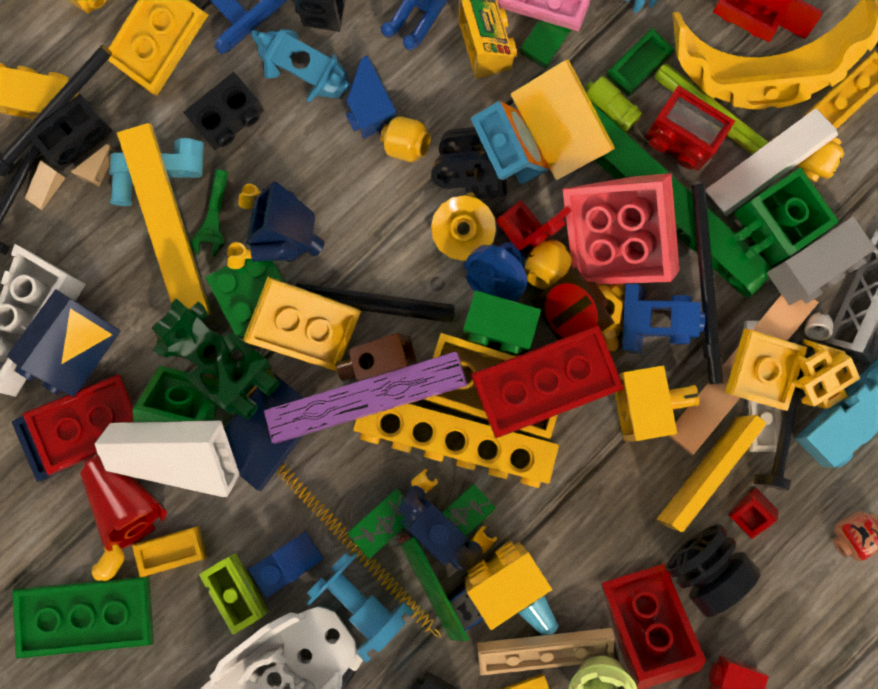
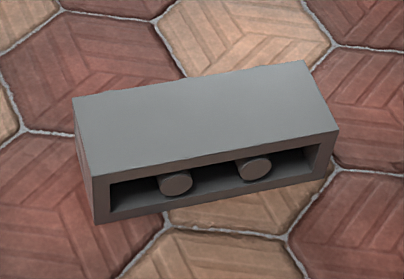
(822, 262)

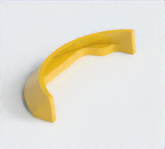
(783, 77)

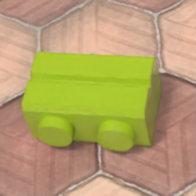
(234, 593)

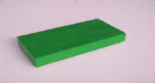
(82, 617)

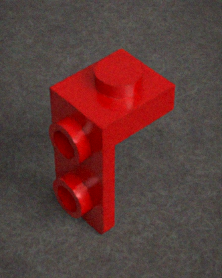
(525, 229)

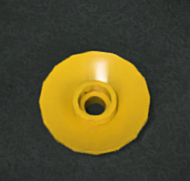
(457, 211)

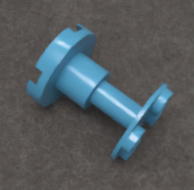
(368, 613)

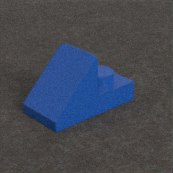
(286, 564)

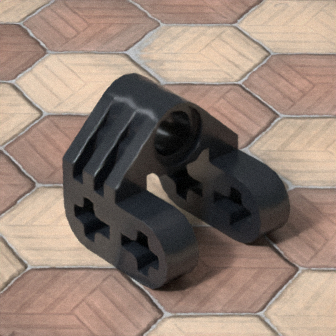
(468, 165)

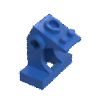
(686, 319)

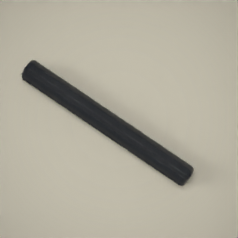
(387, 304)

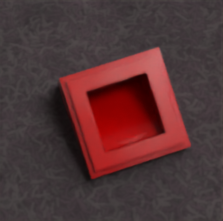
(754, 513)

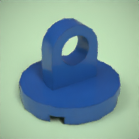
(497, 271)

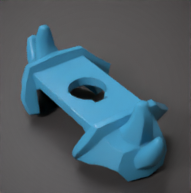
(323, 72)

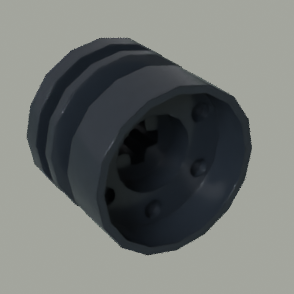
(713, 571)

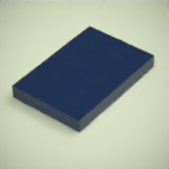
(251, 442)

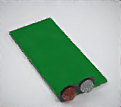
(431, 587)

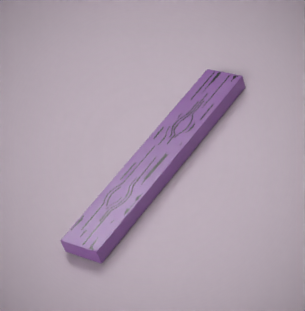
(365, 397)

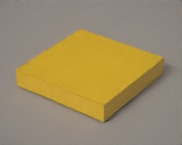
(765, 369)

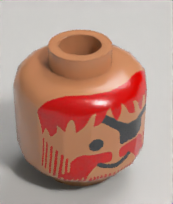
(857, 535)

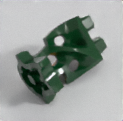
(186, 335)

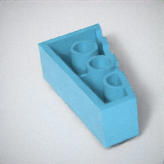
(845, 425)

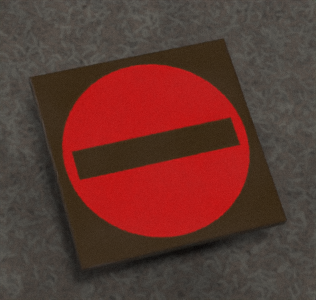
(573, 306)

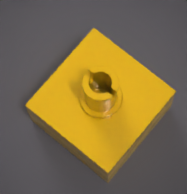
(648, 404)

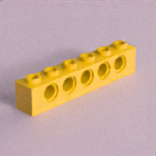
(540, 452)

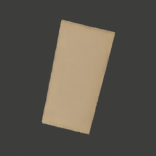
(95, 166)
(43, 185)

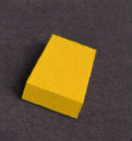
(169, 551)

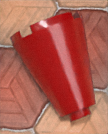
(119, 505)

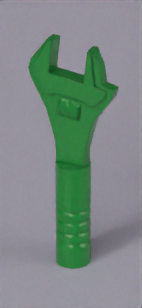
(210, 228)

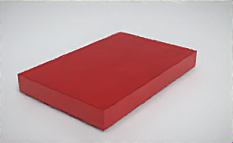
(71, 425)

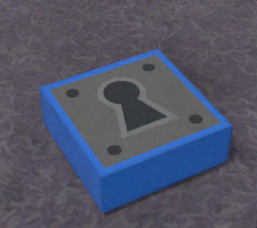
(465, 609)

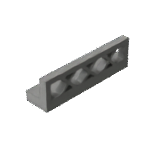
(866, 341)

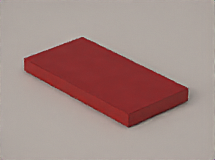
(547, 381)

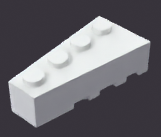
(23, 295)

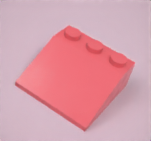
(623, 230)

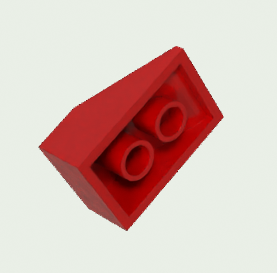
(652, 627)

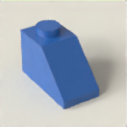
(368, 101)

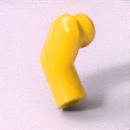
(108, 564)

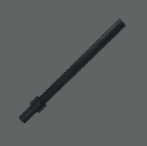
(63, 97)
(713, 349)

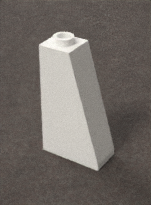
(171, 453)

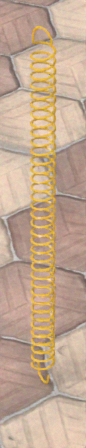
(339, 537)

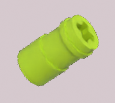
(613, 103)

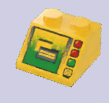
(486, 37)

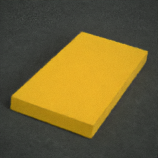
(711, 472)

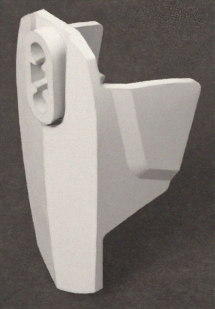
(275, 660)

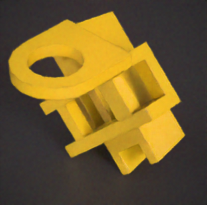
(831, 375)

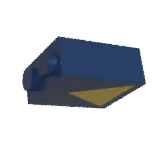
(62, 345)

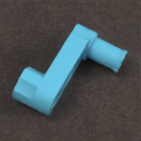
(184, 163)

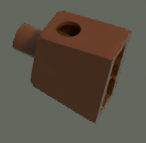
(388, 353)

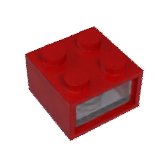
(688, 129)

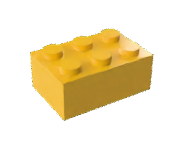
(505, 584)

